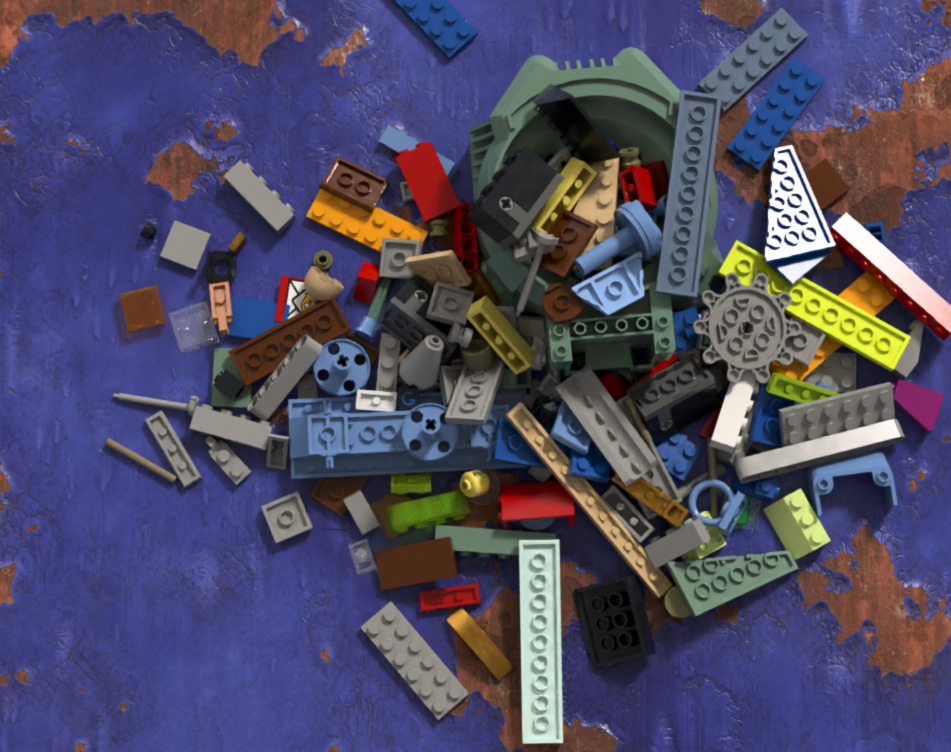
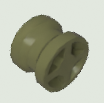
(629, 157)
(439, 229)

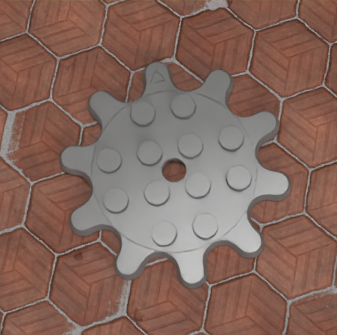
(767, 327)

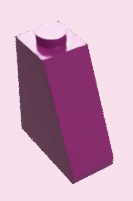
(917, 403)

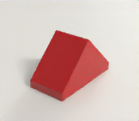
(367, 282)

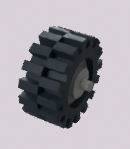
(545, 410)

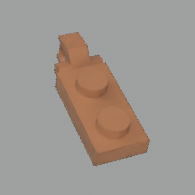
(221, 306)

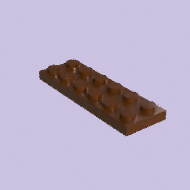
(266, 351)

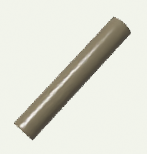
(637, 419)

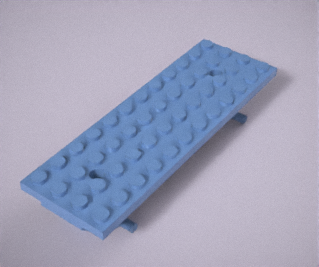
(339, 441)

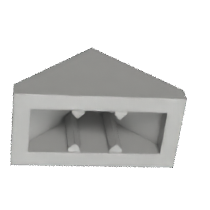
(277, 451)

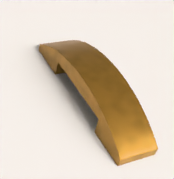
(655, 500)
(480, 643)

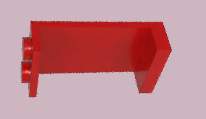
(427, 181)
(535, 502)

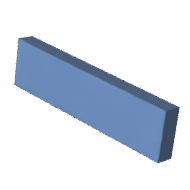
(399, 141)

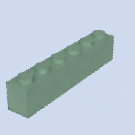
(487, 541)

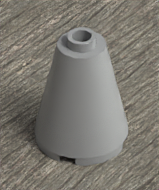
(423, 363)

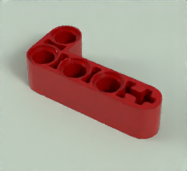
(463, 240)

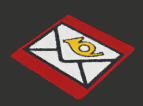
(294, 294)

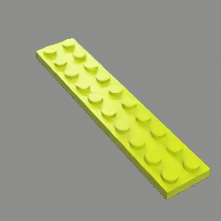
(823, 310)

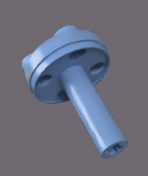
(635, 231)
(339, 375)
(430, 438)

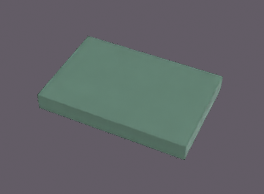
(223, 361)

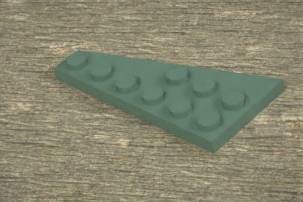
(722, 579)

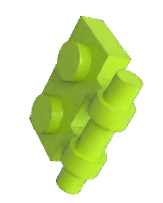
(409, 483)

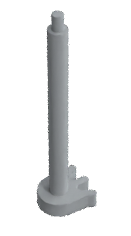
(544, 239)
(194, 400)

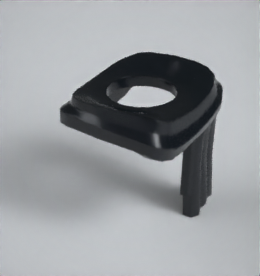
(215, 256)

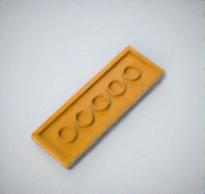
(360, 224)

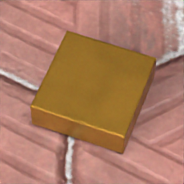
(238, 242)

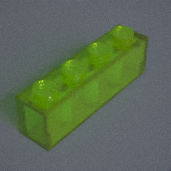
(427, 510)

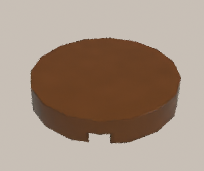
(561, 303)

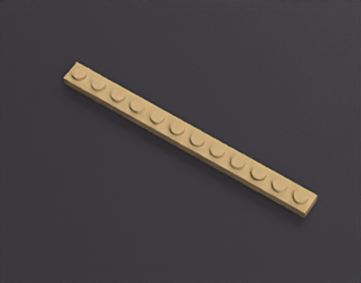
(588, 500)

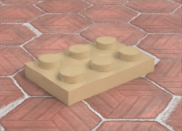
(439, 267)

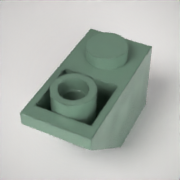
(512, 381)

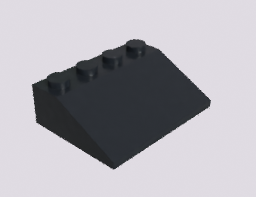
(574, 125)
(615, 621)

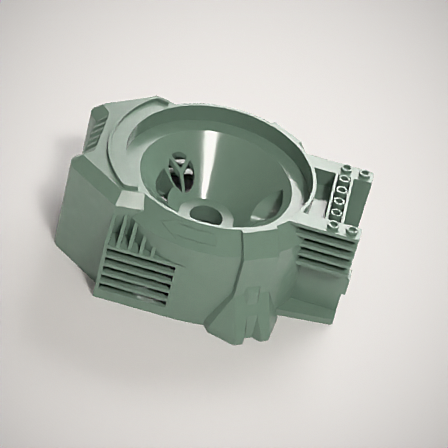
(635, 109)

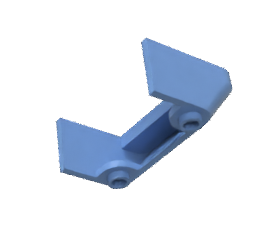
(821, 481)

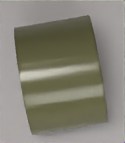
(478, 354)
(675, 604)

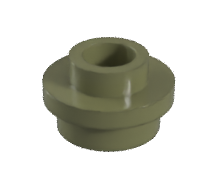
(323, 266)

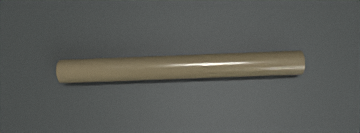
(141, 460)
(713, 476)

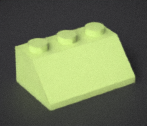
(796, 524)

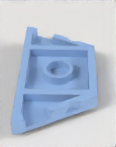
(614, 287)

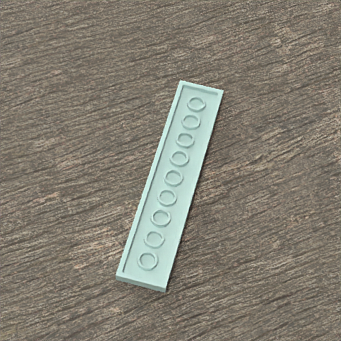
(540, 641)

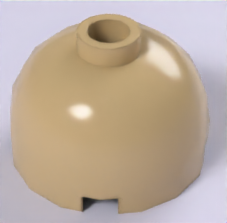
(320, 285)

